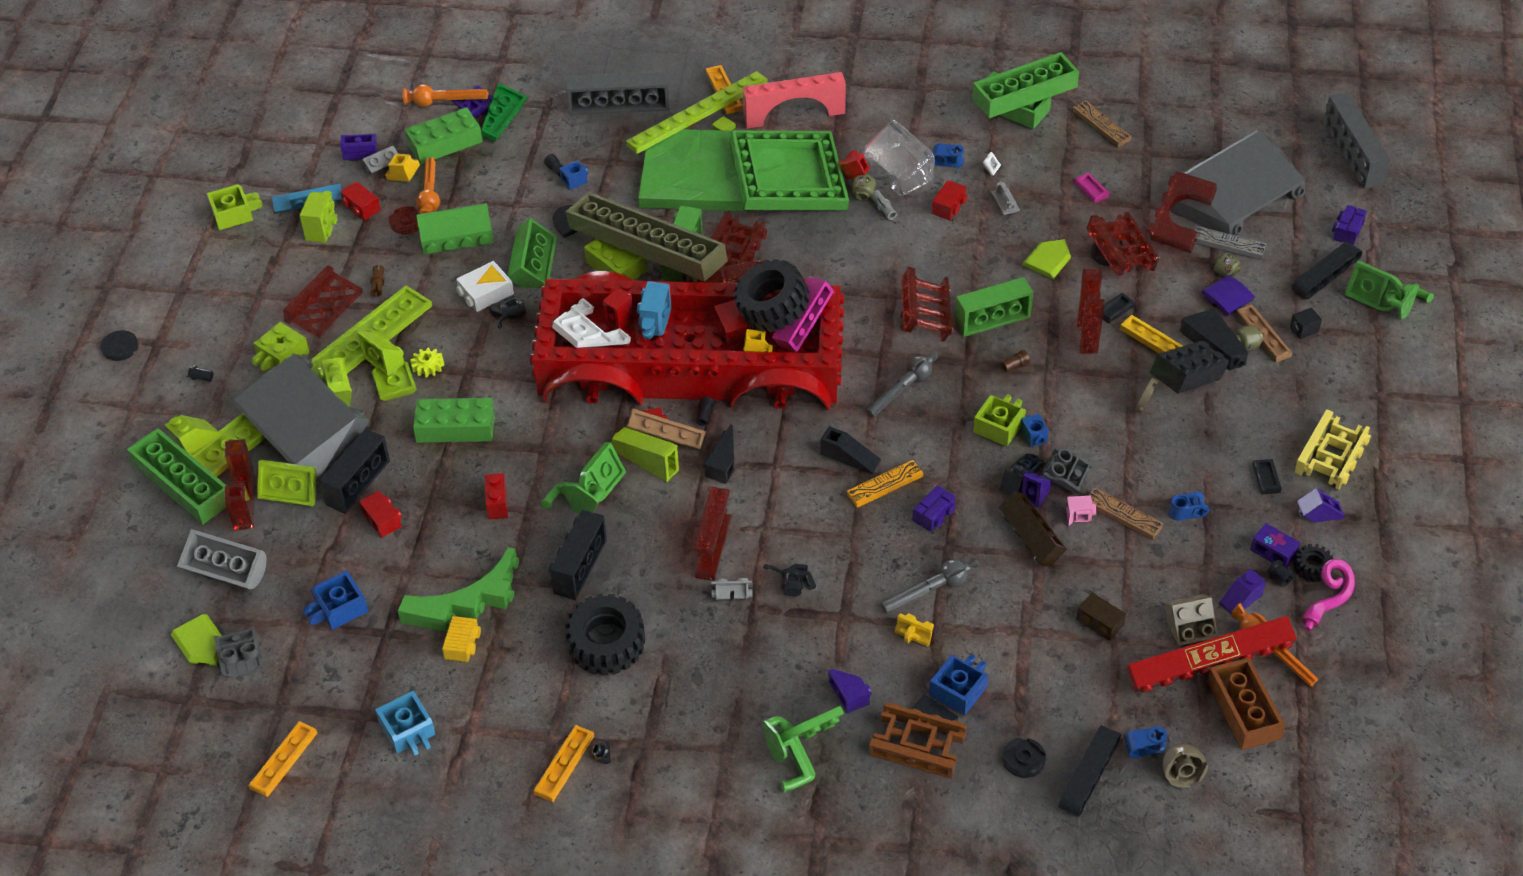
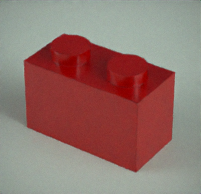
(949, 200)
(360, 201)
(618, 309)
(730, 322)
(496, 496)
(380, 513)

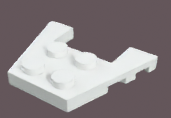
(583, 332)

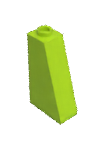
(647, 452)

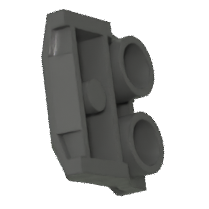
(1066, 469)
(239, 653)

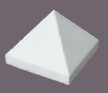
(991, 164)

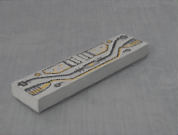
(1230, 242)

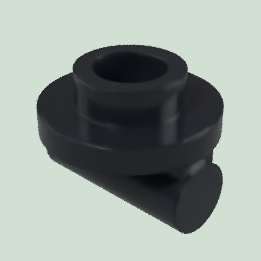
(601, 752)

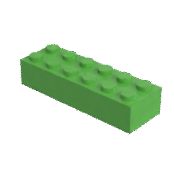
(1025, 85)
(179, 475)

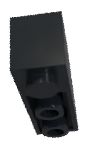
(846, 449)
(721, 461)
(1014, 474)

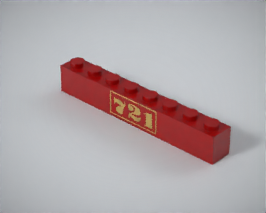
(1210, 653)

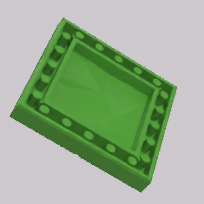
(788, 170)
(692, 172)

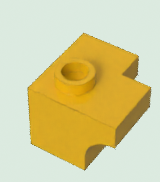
(402, 168)
(756, 342)

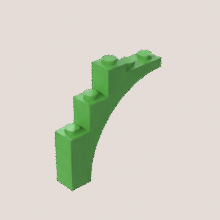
(469, 602)

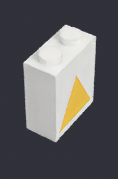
(484, 286)

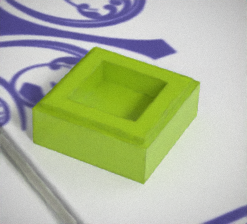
(723, 124)

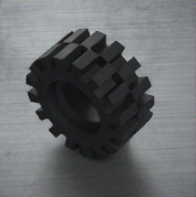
(1311, 553)

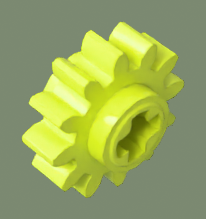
(427, 362)

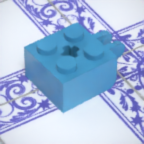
(654, 309)
(406, 723)

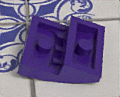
(476, 106)
(1228, 295)

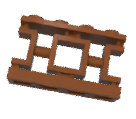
(912, 754)

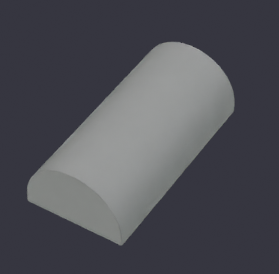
(223, 559)

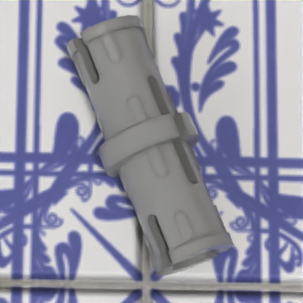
(878, 198)

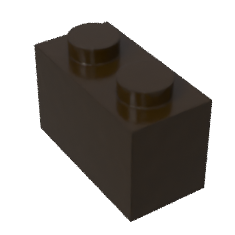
(1100, 616)

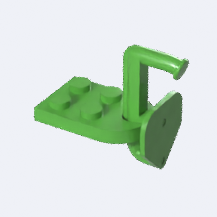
(1374, 287)
(594, 483)
(790, 738)

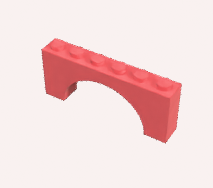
(762, 98)

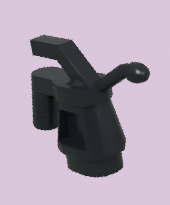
(509, 308)
(792, 578)

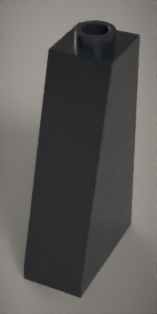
(1212, 329)

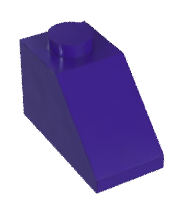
(1035, 488)
(1320, 507)
(1244, 590)
(849, 690)

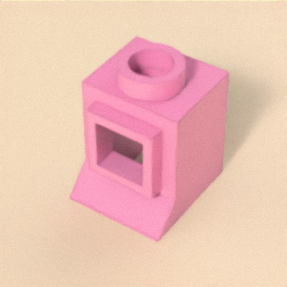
(1080, 509)

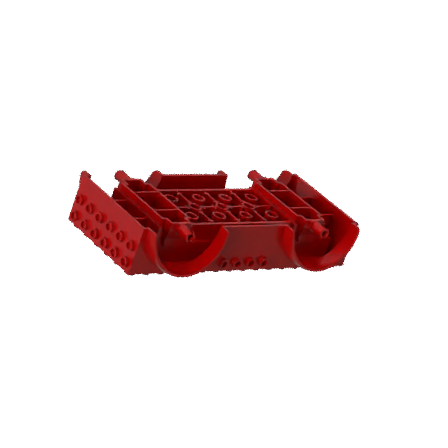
(691, 354)

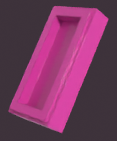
(1091, 187)

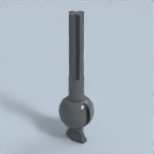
(918, 369)
(951, 573)

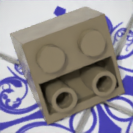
(1191, 619)

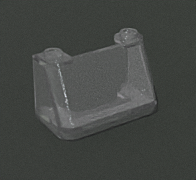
(901, 157)

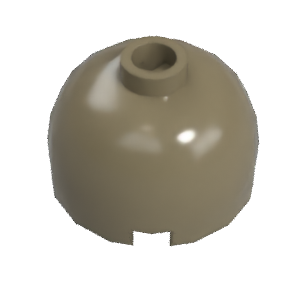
(1184, 765)

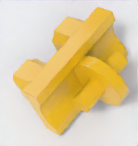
(914, 630)

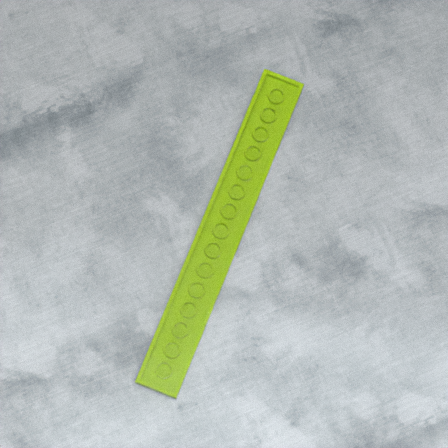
(385, 320)

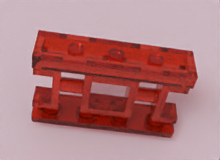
(748, 248)
(1119, 257)
(1090, 311)
(712, 533)

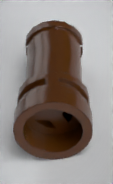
(1020, 359)

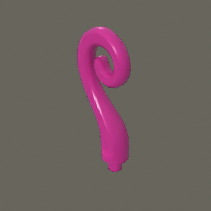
(1316, 610)

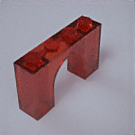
(1180, 188)
(240, 495)

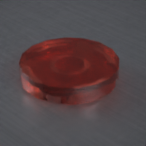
(404, 220)

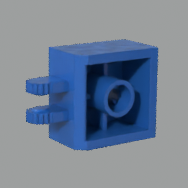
(336, 601)
(959, 683)

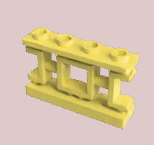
(1318, 444)

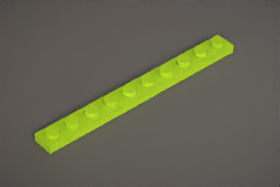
(693, 114)

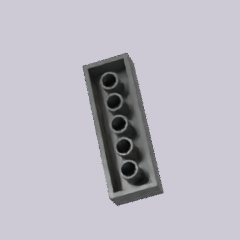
(618, 93)
(1356, 140)

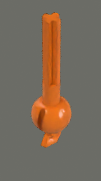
(424, 95)
(428, 200)
(1252, 619)

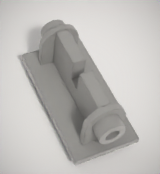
(379, 160)
(1005, 199)
(724, 587)

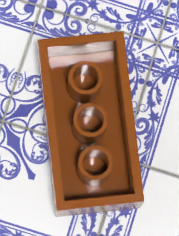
(1245, 703)

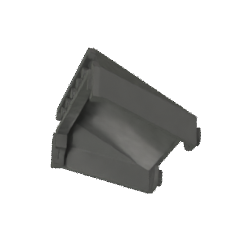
(1247, 179)
(300, 414)

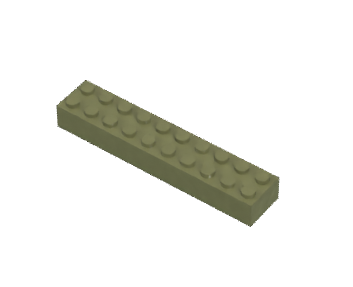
(647, 236)

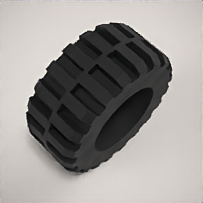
(780, 309)
(603, 611)

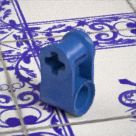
(946, 154)
(1187, 506)
(1144, 743)

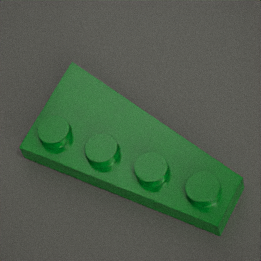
(502, 110)

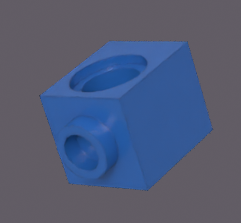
(573, 175)
(1034, 430)

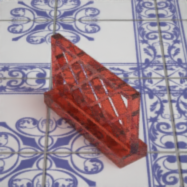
(311, 295)

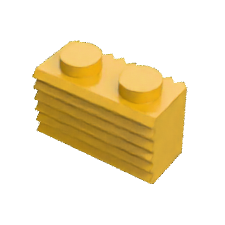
(461, 638)

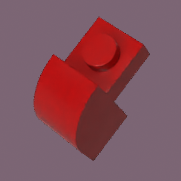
(854, 165)

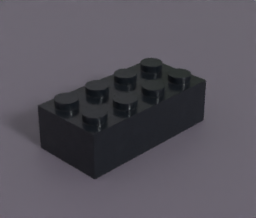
(1189, 366)
(354, 470)
(578, 554)

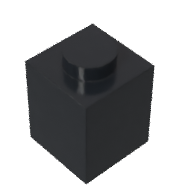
(1305, 323)

